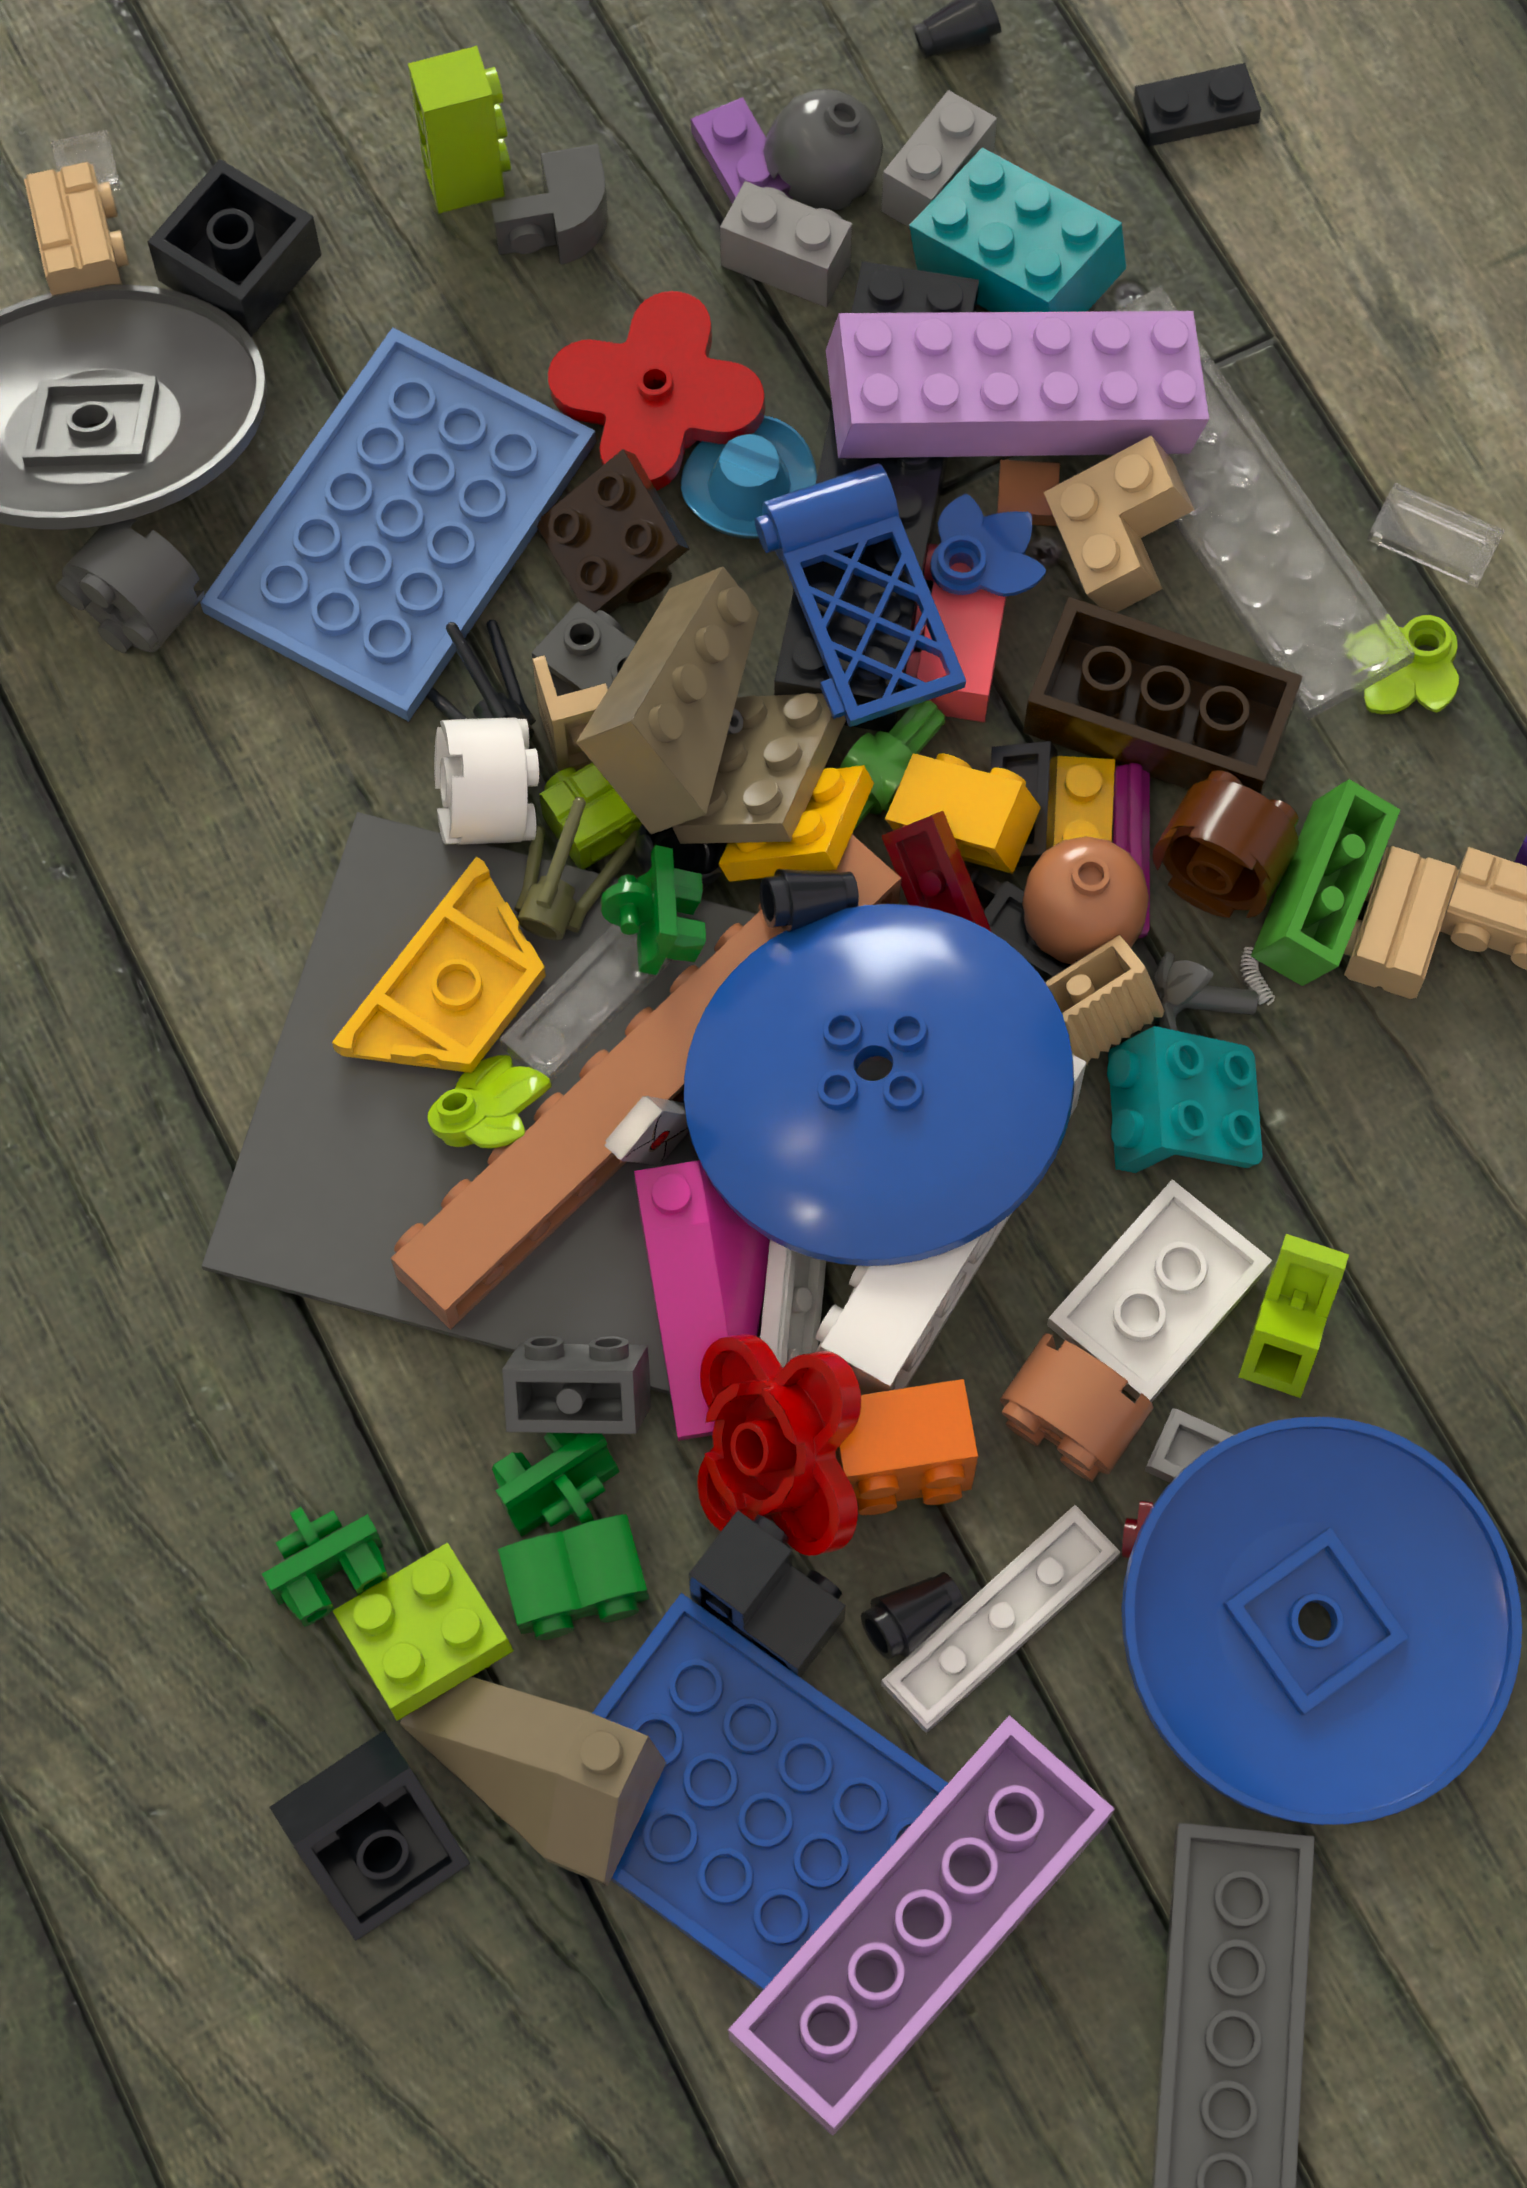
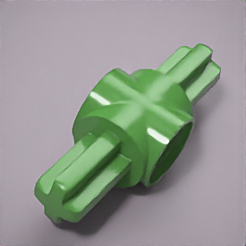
(889, 753)

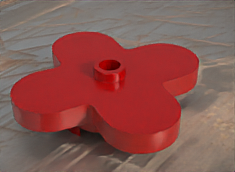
(658, 387)
(779, 1441)

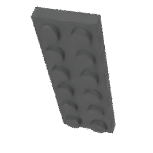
(1233, 2009)

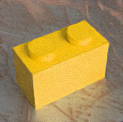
(985, 810)

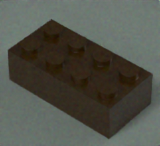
(1159, 699)

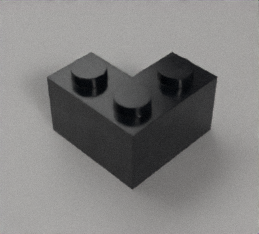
(759, 1594)

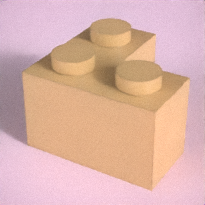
(1108, 513)

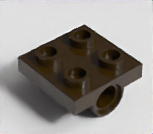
(614, 536)

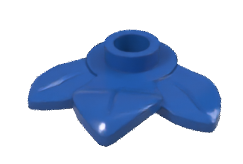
(989, 545)

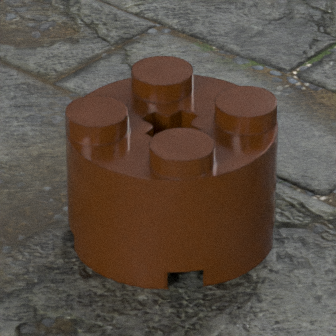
(1227, 846)

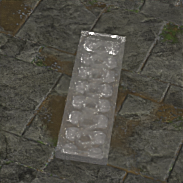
(1278, 554)

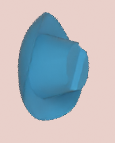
(733, 479)

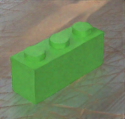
(1325, 883)

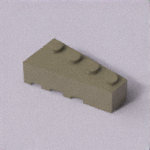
(674, 701)

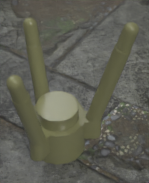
(549, 905)

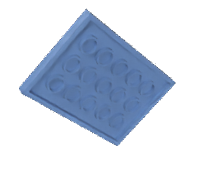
(399, 523)

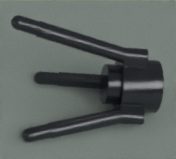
(494, 704)

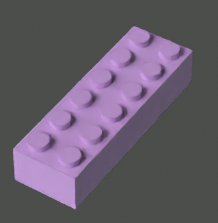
(1014, 383)
(920, 1925)

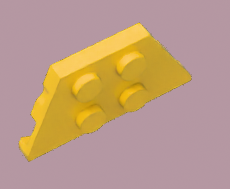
(449, 985)

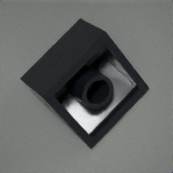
(369, 1835)

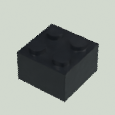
(235, 246)

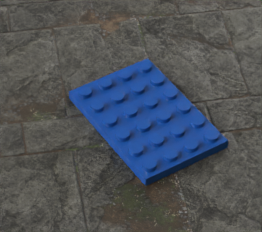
(764, 1794)

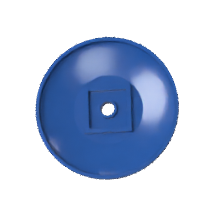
(895, 1161)
(1414, 1601)

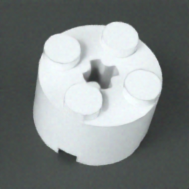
(485, 780)

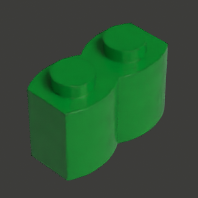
(574, 1576)

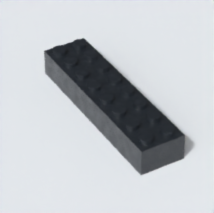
(917, 490)

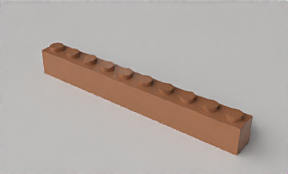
(562, 1157)

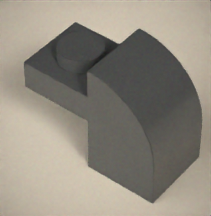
(567, 215)

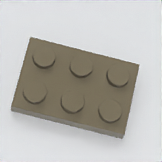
(767, 770)

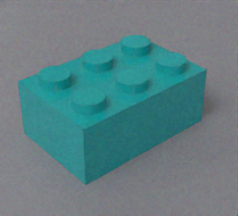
(1019, 239)

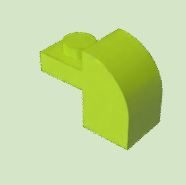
(1293, 1315)

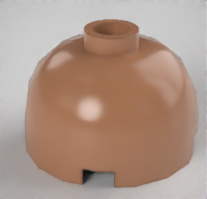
(1084, 897)

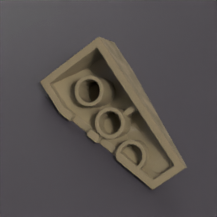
(544, 1769)

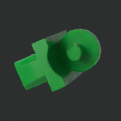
(650, 910)
(556, 1484)
(299, 1577)

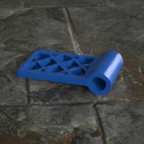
(844, 518)

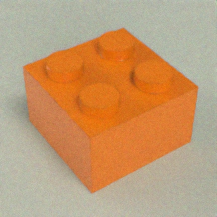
(911, 1447)

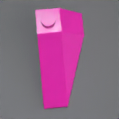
(703, 1277)

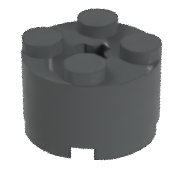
(131, 586)

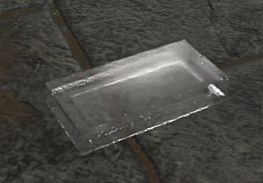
(1436, 535)

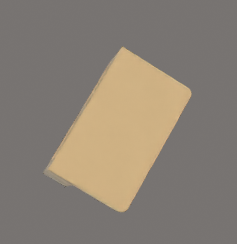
(565, 716)

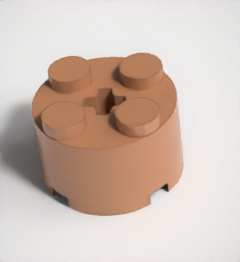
(1075, 1406)

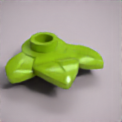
(1430, 676)
(487, 1104)

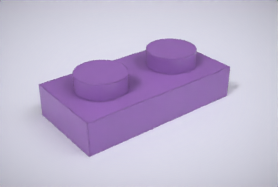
(735, 148)

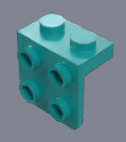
(1183, 1099)

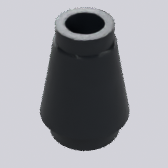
(957, 27)
(804, 896)
(910, 1614)

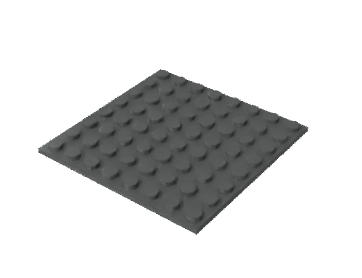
(346, 1146)

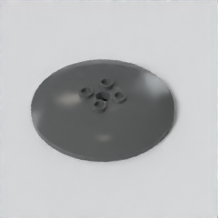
(160, 374)

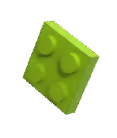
(422, 1631)

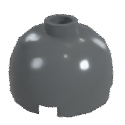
(825, 148)

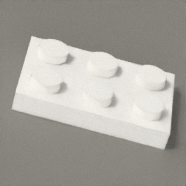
(1160, 1291)

